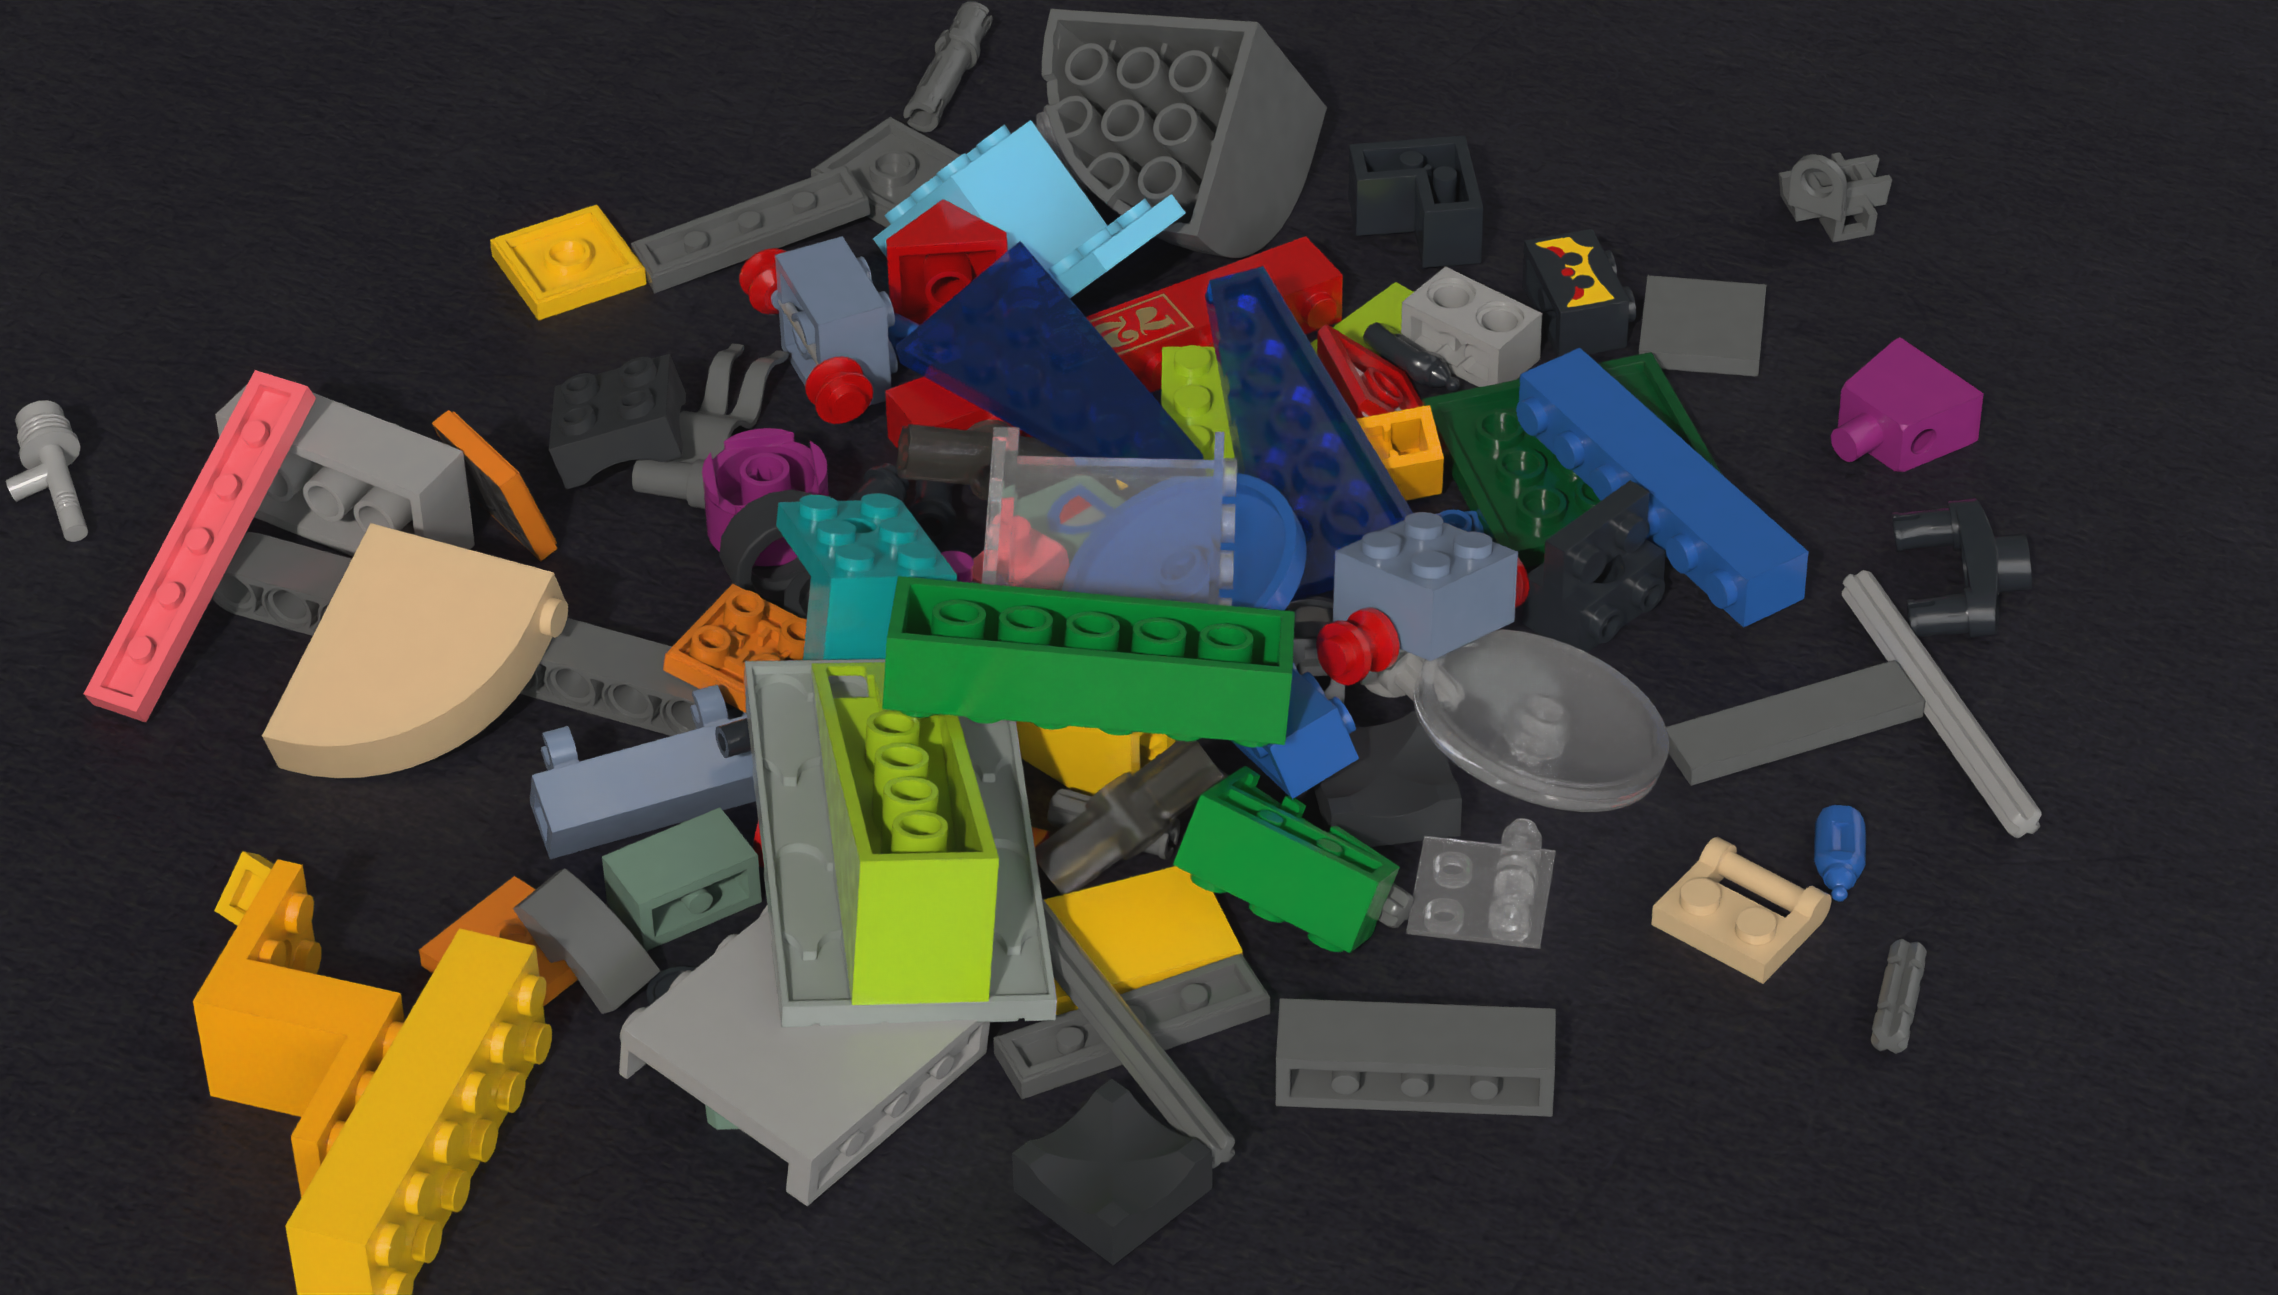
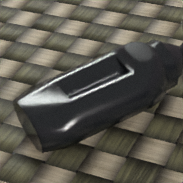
(1421, 365)

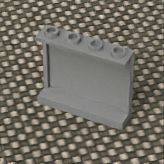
(800, 1091)

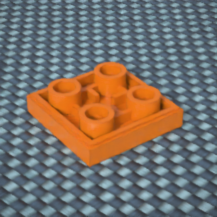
(727, 635)

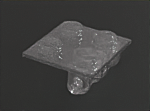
(1484, 888)

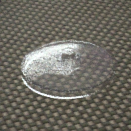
(1542, 722)

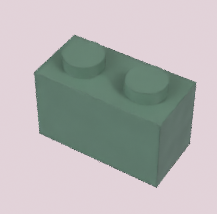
(682, 879)

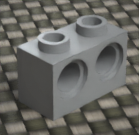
(1473, 328)

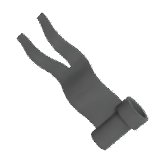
(707, 428)

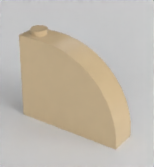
(412, 656)

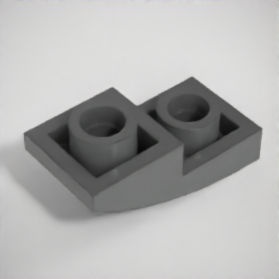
(591, 939)

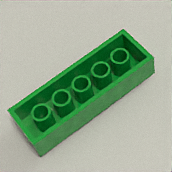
(1089, 661)

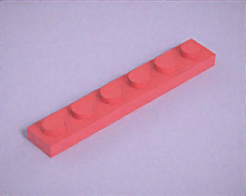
(200, 546)

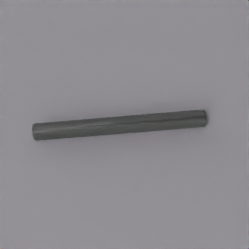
(1134, 1043)

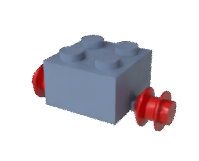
(828, 323)

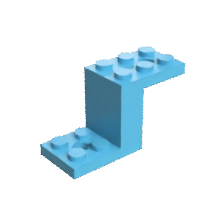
(1032, 197)

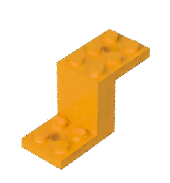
(281, 1031)

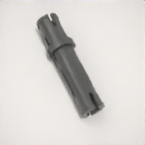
(955, 53)

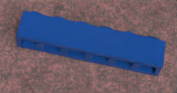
(1693, 510)

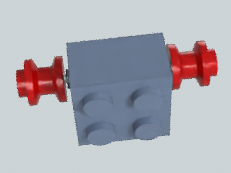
(1418, 592)

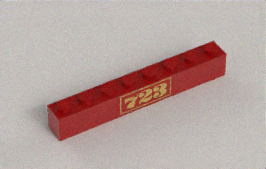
(1146, 324)

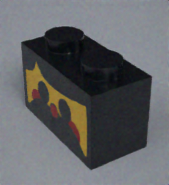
(1577, 293)

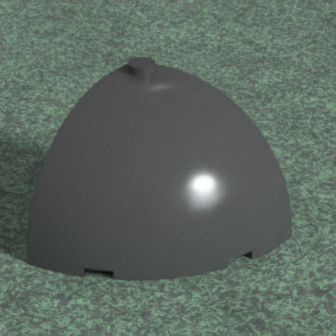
(1186, 114)

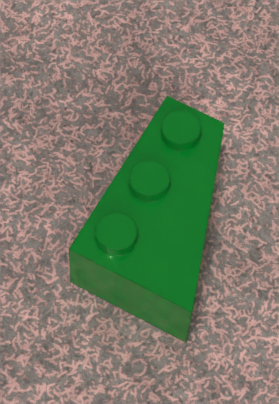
(1284, 864)

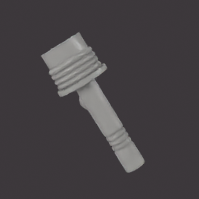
(46, 451)

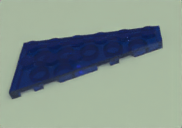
(1295, 424)

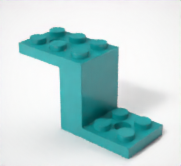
(854, 567)

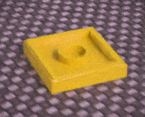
(568, 262)

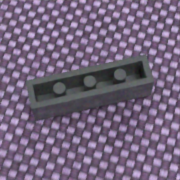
(1415, 1057)

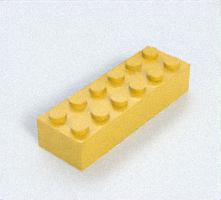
(423, 1123)

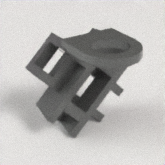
(1835, 190)

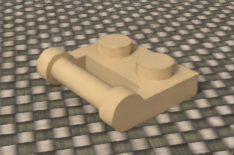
(1733, 926)

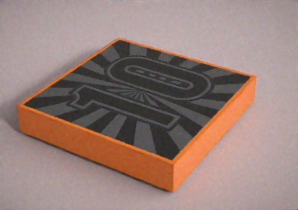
(497, 486)

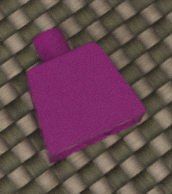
(1905, 410)

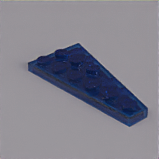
(1041, 366)

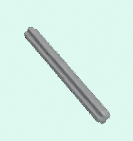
(1943, 705)

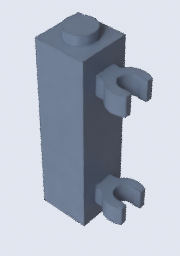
(638, 786)

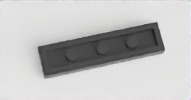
(751, 227)
(1793, 722)
(1170, 1009)

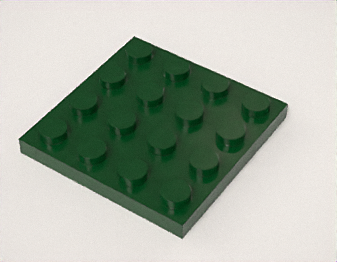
(1514, 477)

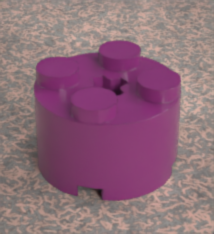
(757, 465)

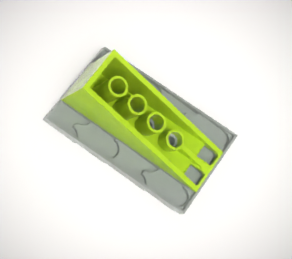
(896, 849)

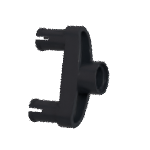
(1988, 565)

